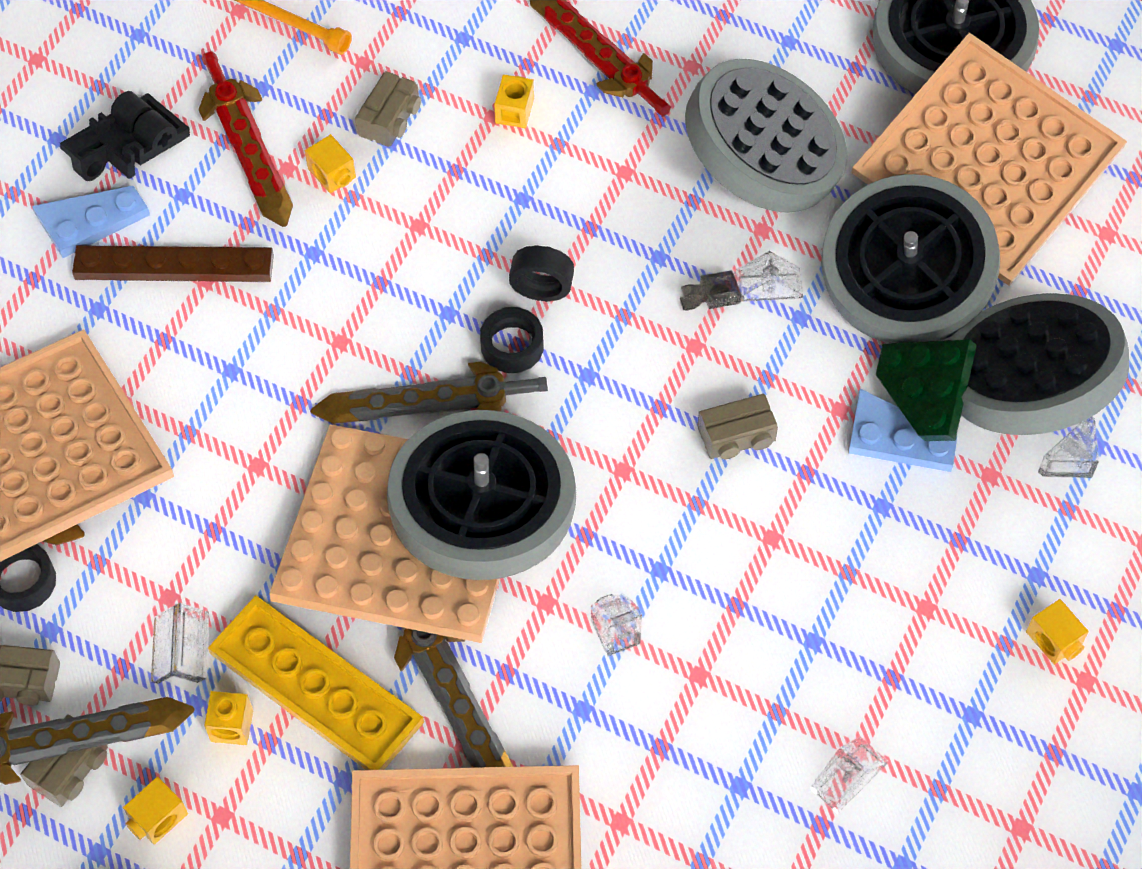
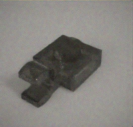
(714, 289)

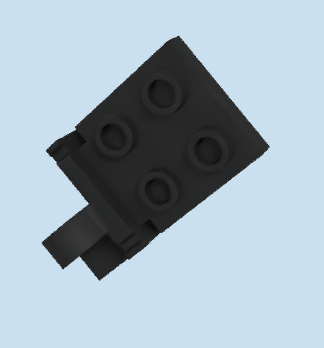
(132, 133)

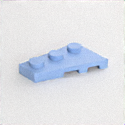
(90, 217)
(886, 434)

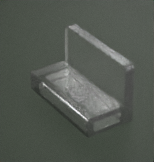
(180, 644)

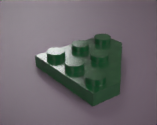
(928, 383)

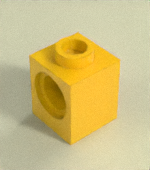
(514, 101)
(330, 164)
(1057, 632)
(229, 718)
(154, 811)

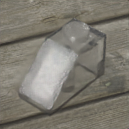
(617, 622)

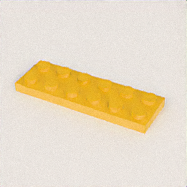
(316, 685)

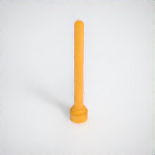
(336, 39)

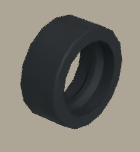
(544, 260)
(512, 318)
(37, 593)

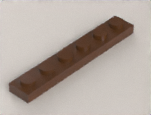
(173, 263)

